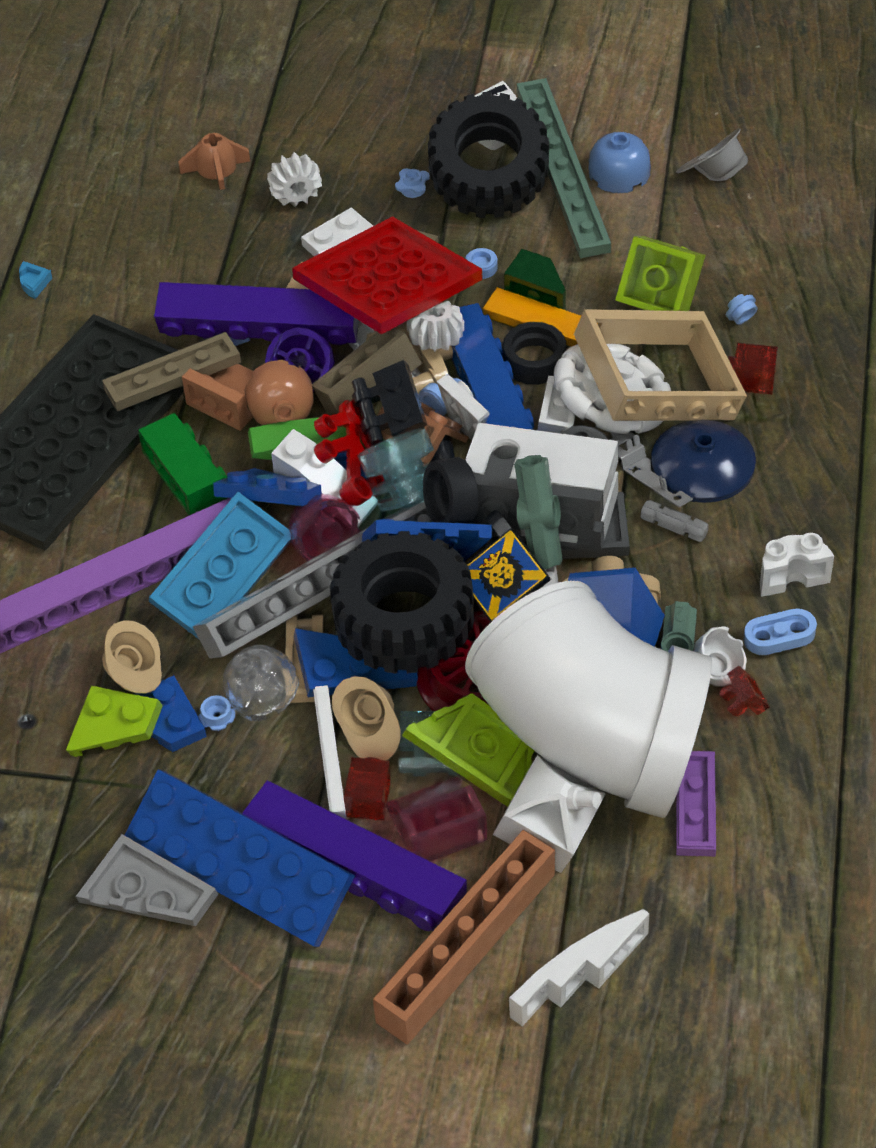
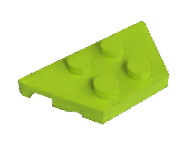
(475, 745)

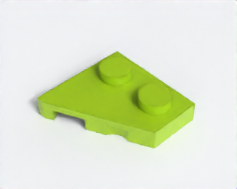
(113, 719)

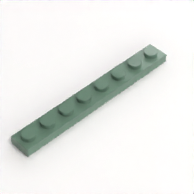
(566, 173)

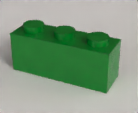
(181, 462)

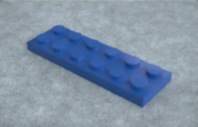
(240, 858)

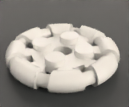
(581, 392)

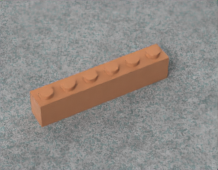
(464, 937)

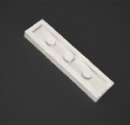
(329, 751)

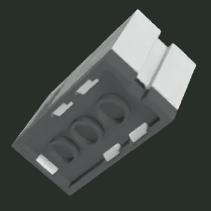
(580, 476)

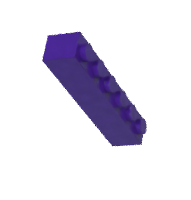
(248, 312)
(382, 869)

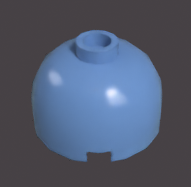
(619, 162)

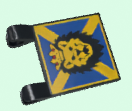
(504, 570)

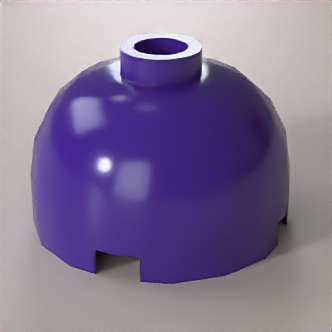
(303, 349)

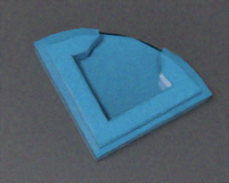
(33, 278)

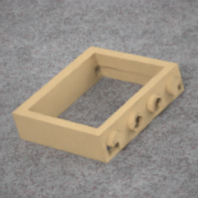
(659, 328)

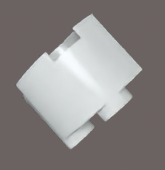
(795, 559)

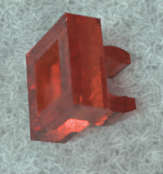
(747, 692)

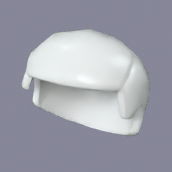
(725, 654)

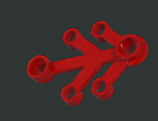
(356, 488)

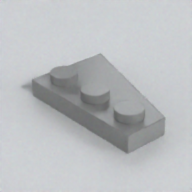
(146, 885)

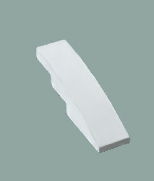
(588, 959)

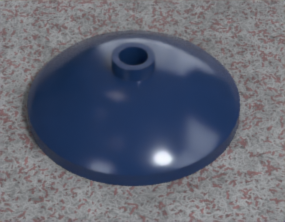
(704, 460)

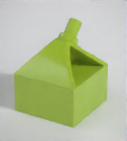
(659, 275)

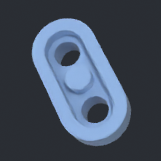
(777, 631)

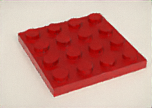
(387, 274)

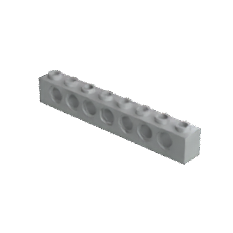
(284, 596)

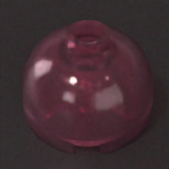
(321, 525)

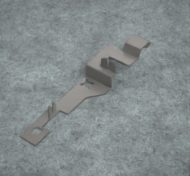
(636, 457)

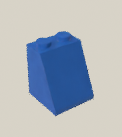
(626, 600)

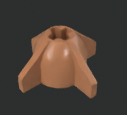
(214, 158)

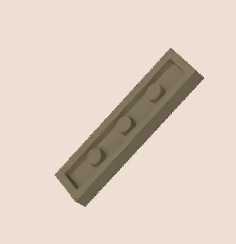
(167, 371)

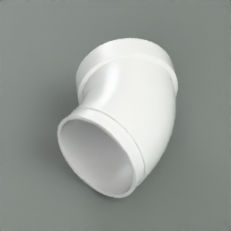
(593, 694)

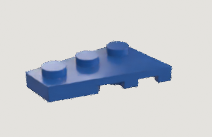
(267, 487)
(462, 537)
(328, 663)

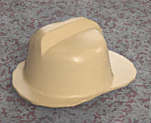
(132, 657)
(367, 718)

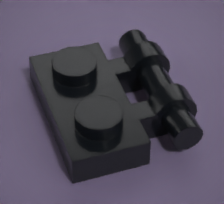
(399, 400)

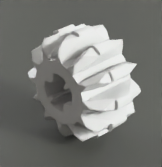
(294, 179)
(437, 327)

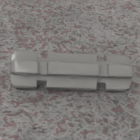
(674, 520)

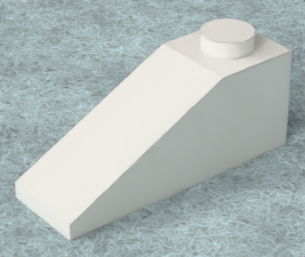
(297, 459)

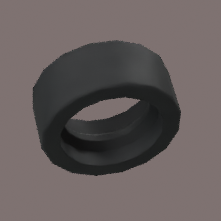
(533, 335)
(450, 491)

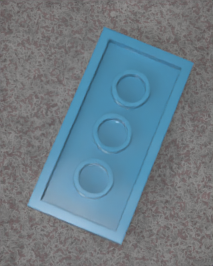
(221, 563)

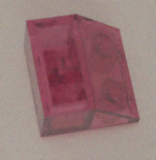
(439, 819)

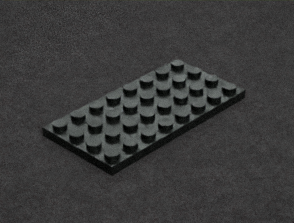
(65, 433)

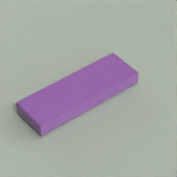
(697, 807)

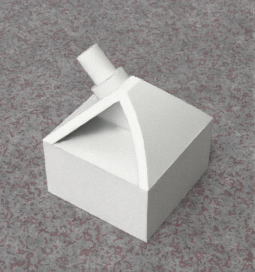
(551, 809)

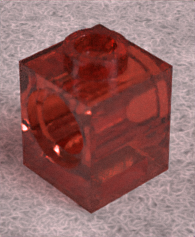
(755, 367)
(367, 788)

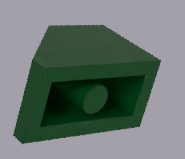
(535, 278)

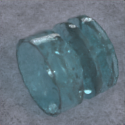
(401, 467)

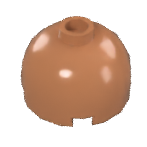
(279, 393)

